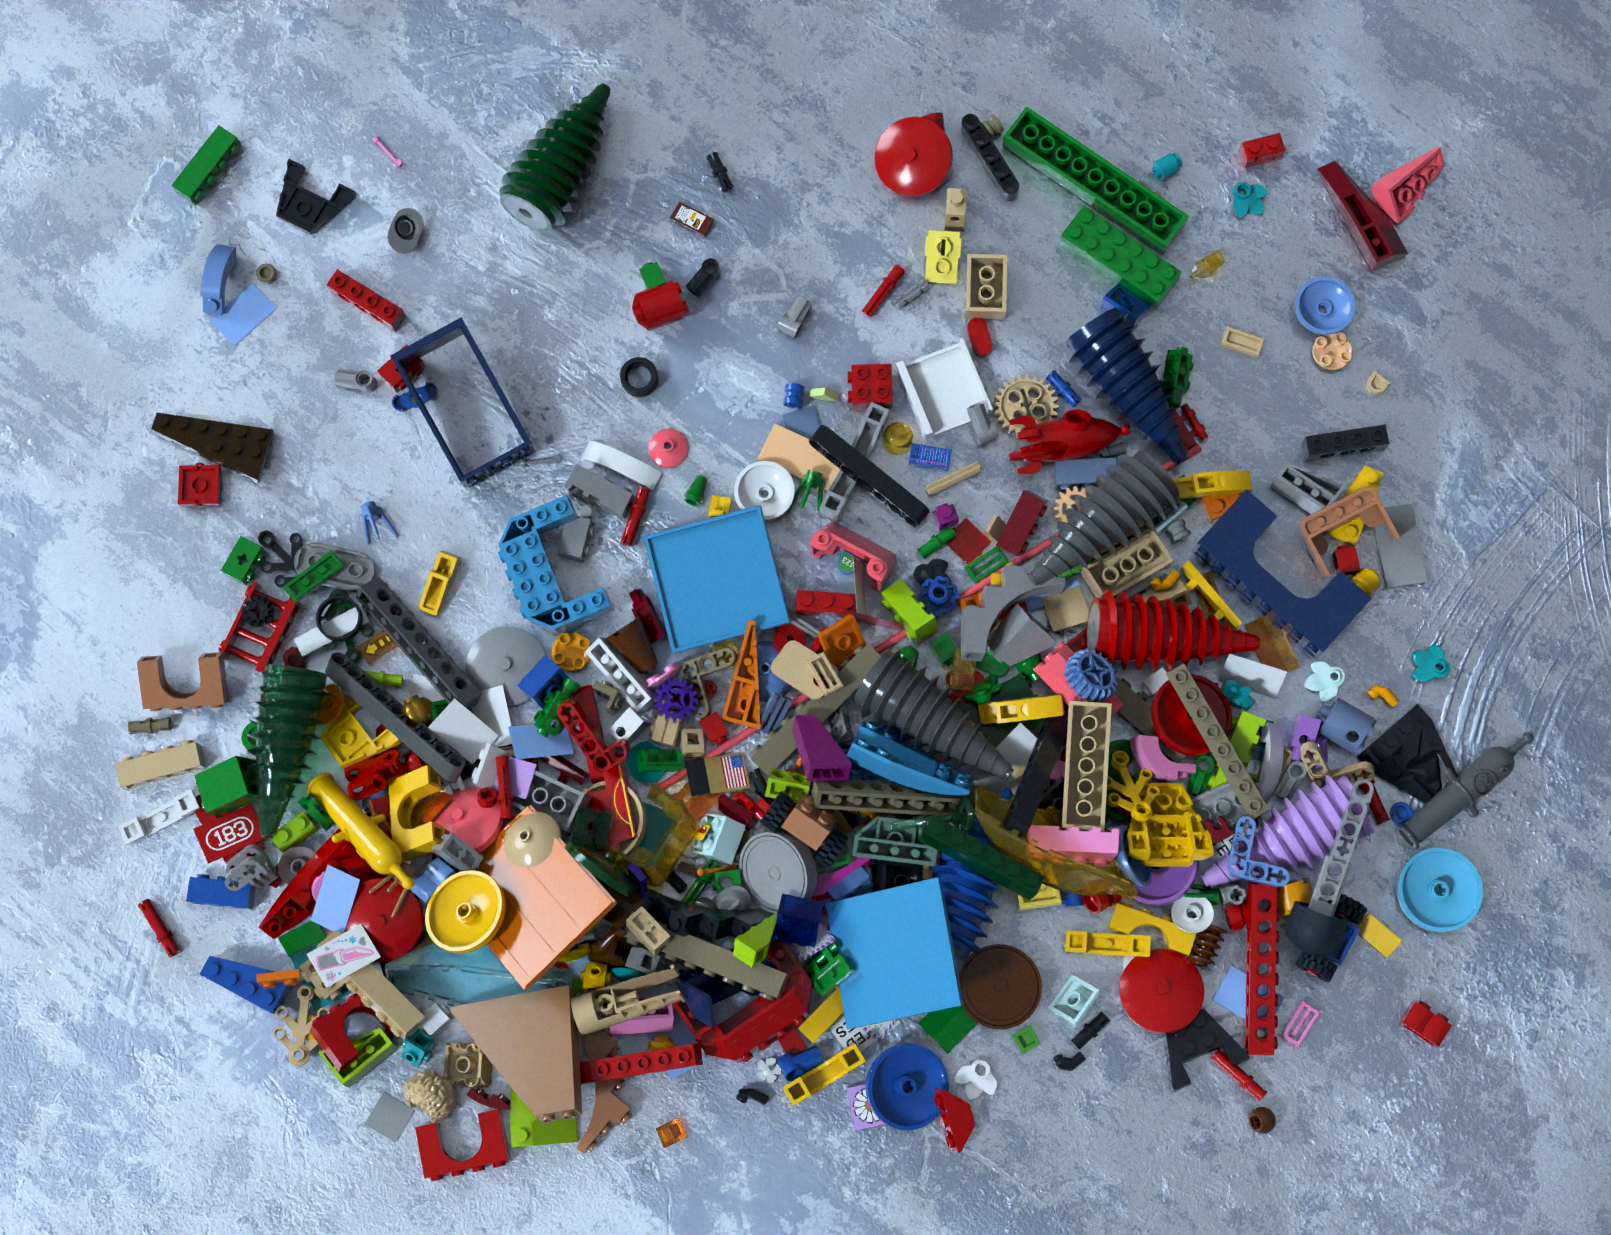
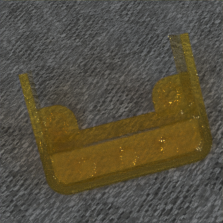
(671, 847)

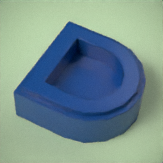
(1400, 812)

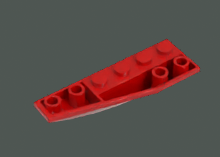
(297, 899)

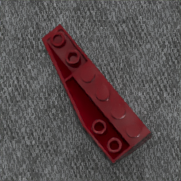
(1363, 217)

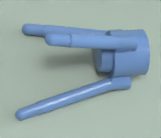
(370, 514)

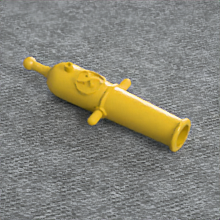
(358, 828)

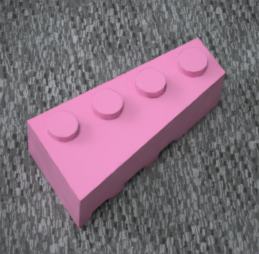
(1084, 846)

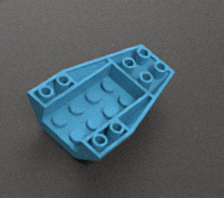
(904, 765)

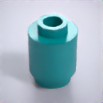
(1167, 165)

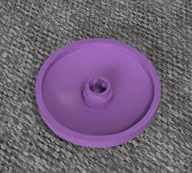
(1167, 884)

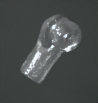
(695, 862)

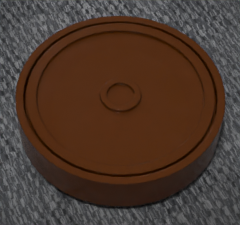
(1000, 987)

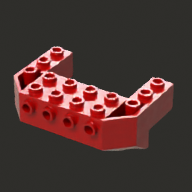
(761, 1019)

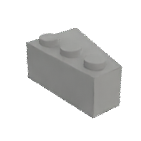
(1307, 488)

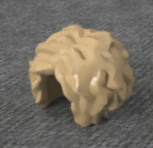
(430, 1093)

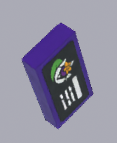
(638, 878)

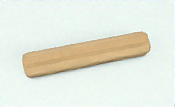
(953, 478)

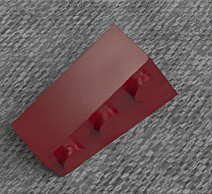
(1022, 523)

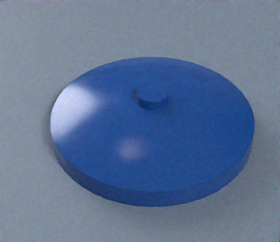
(903, 1086)

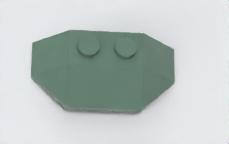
(880, 842)

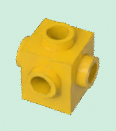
(595, 976)

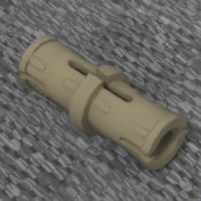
(150, 725)

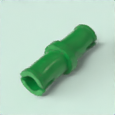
(936, 542)

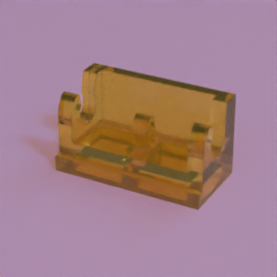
(963, 672)

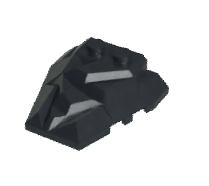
(1411, 756)

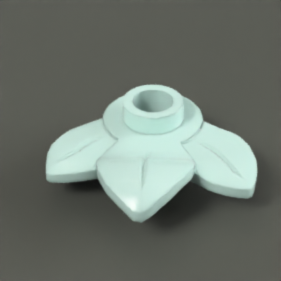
(1322, 681)

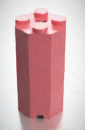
(1053, 675)

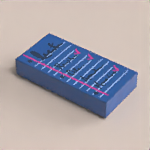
(930, 456)

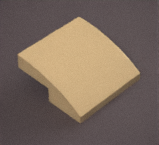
(1066, 609)

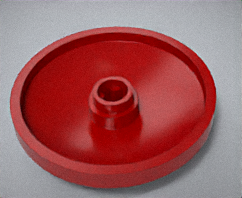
(913, 156)
(1175, 724)
(373, 911)
(1161, 991)

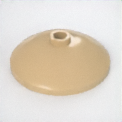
(537, 845)

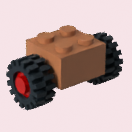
(808, 825)

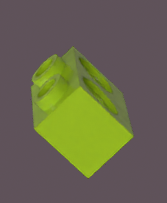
(788, 782)

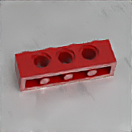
(366, 300)

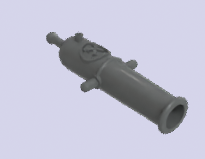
(1462, 791)

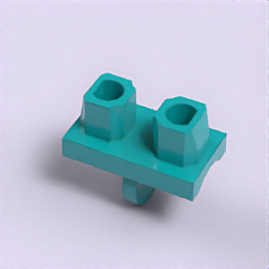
(1238, 695)

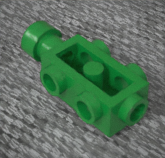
(1177, 371)
(553, 700)

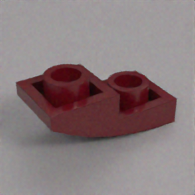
(495, 1101)

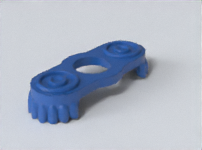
(403, 403)

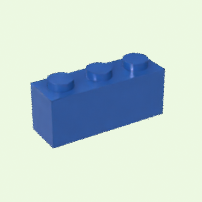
(215, 893)

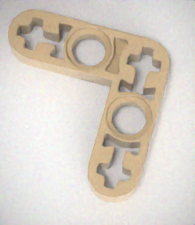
(1318, 759)

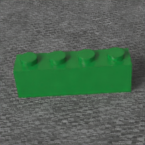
(206, 165)

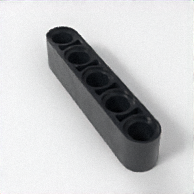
(989, 148)

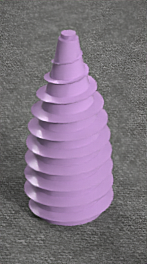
(1297, 832)

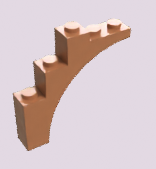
(607, 1105)

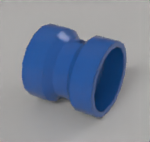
(793, 395)

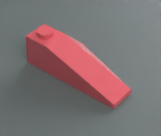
(1402, 187)

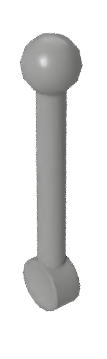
(557, 459)

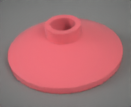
(668, 457)

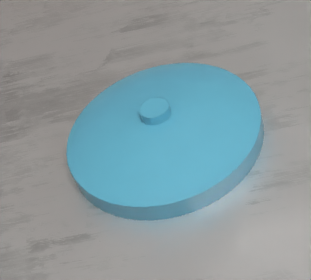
(1439, 890)

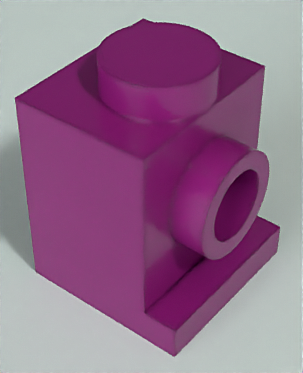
(945, 516)

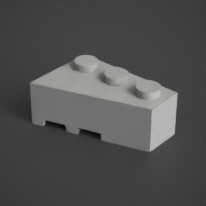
(599, 492)

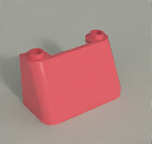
(879, 559)

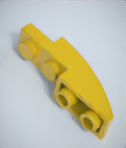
(1213, 483)
(1021, 709)

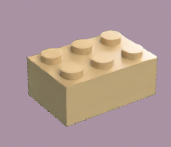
(986, 286)

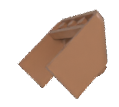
(1361, 503)

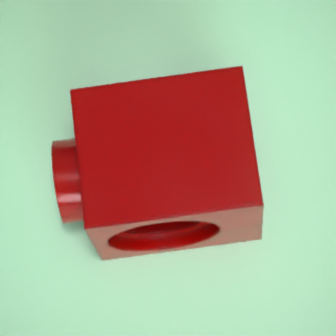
(1346, 560)
(714, 729)

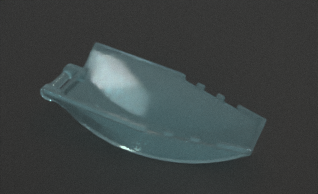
(463, 977)

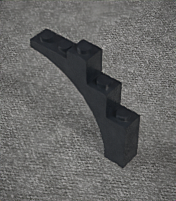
(689, 918)

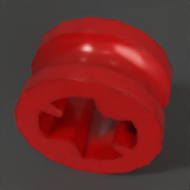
(486, 797)

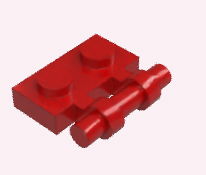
(1185, 434)

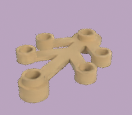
(301, 1029)

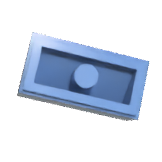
(852, 885)

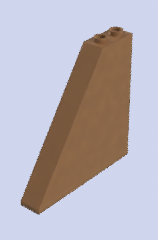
(532, 1046)

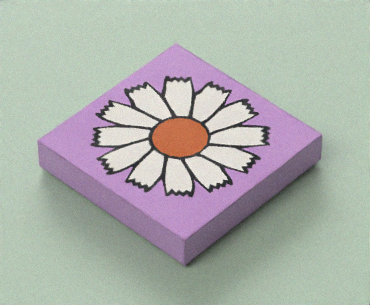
(861, 1112)

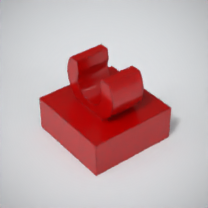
(763, 803)

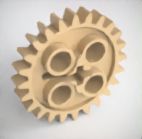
(1008, 409)

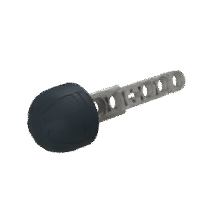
(1315, 925)

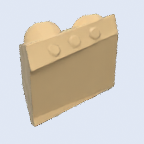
(466, 1065)

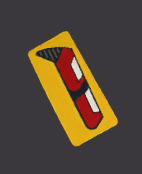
(702, 831)

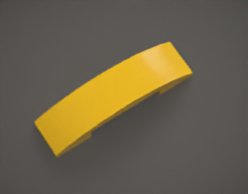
(1107, 944)

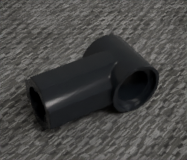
(703, 279)

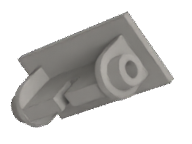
(841, 727)

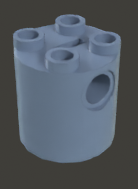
(1345, 725)

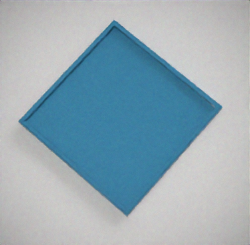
(716, 579)
(898, 951)

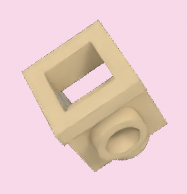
(694, 750)

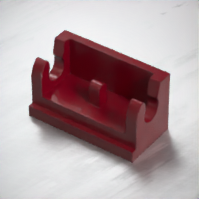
(1219, 832)

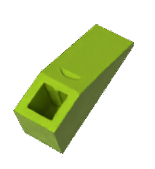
(755, 943)

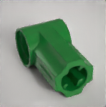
(1199, 780)

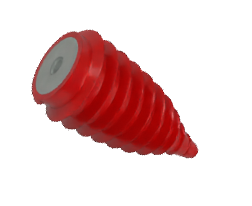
(1158, 633)

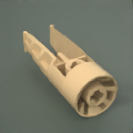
(601, 1010)

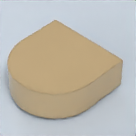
(1377, 384)

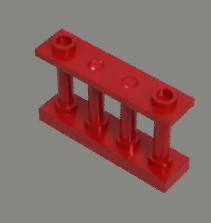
(271, 644)

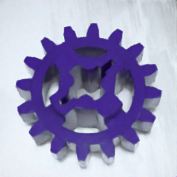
(681, 694)

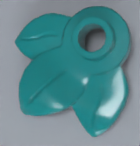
(1251, 201)
(1427, 664)

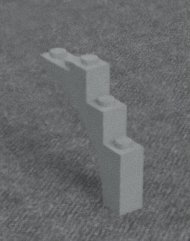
(994, 601)

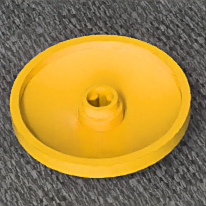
(465, 912)

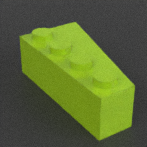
(1243, 739)

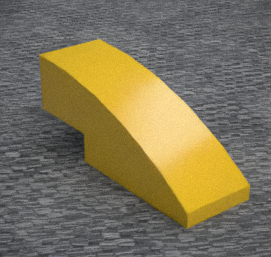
(439, 582)

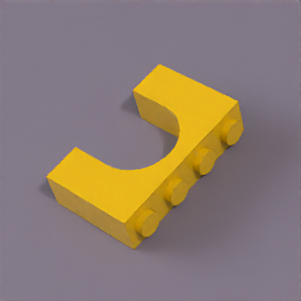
(403, 796)

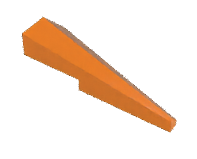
(743, 697)

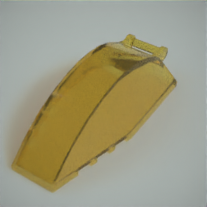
(1059, 870)

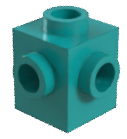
(418, 1048)

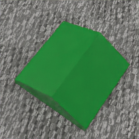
(947, 1026)

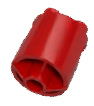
(659, 305)

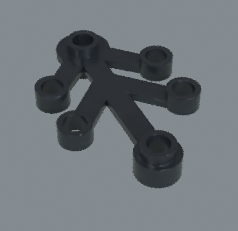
(289, 560)

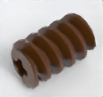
(1206, 947)

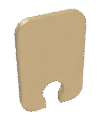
(792, 669)

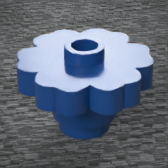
(942, 587)

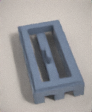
(771, 724)

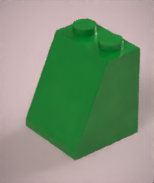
(227, 785)

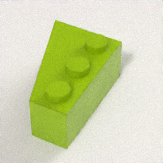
(909, 612)
(372, 1050)

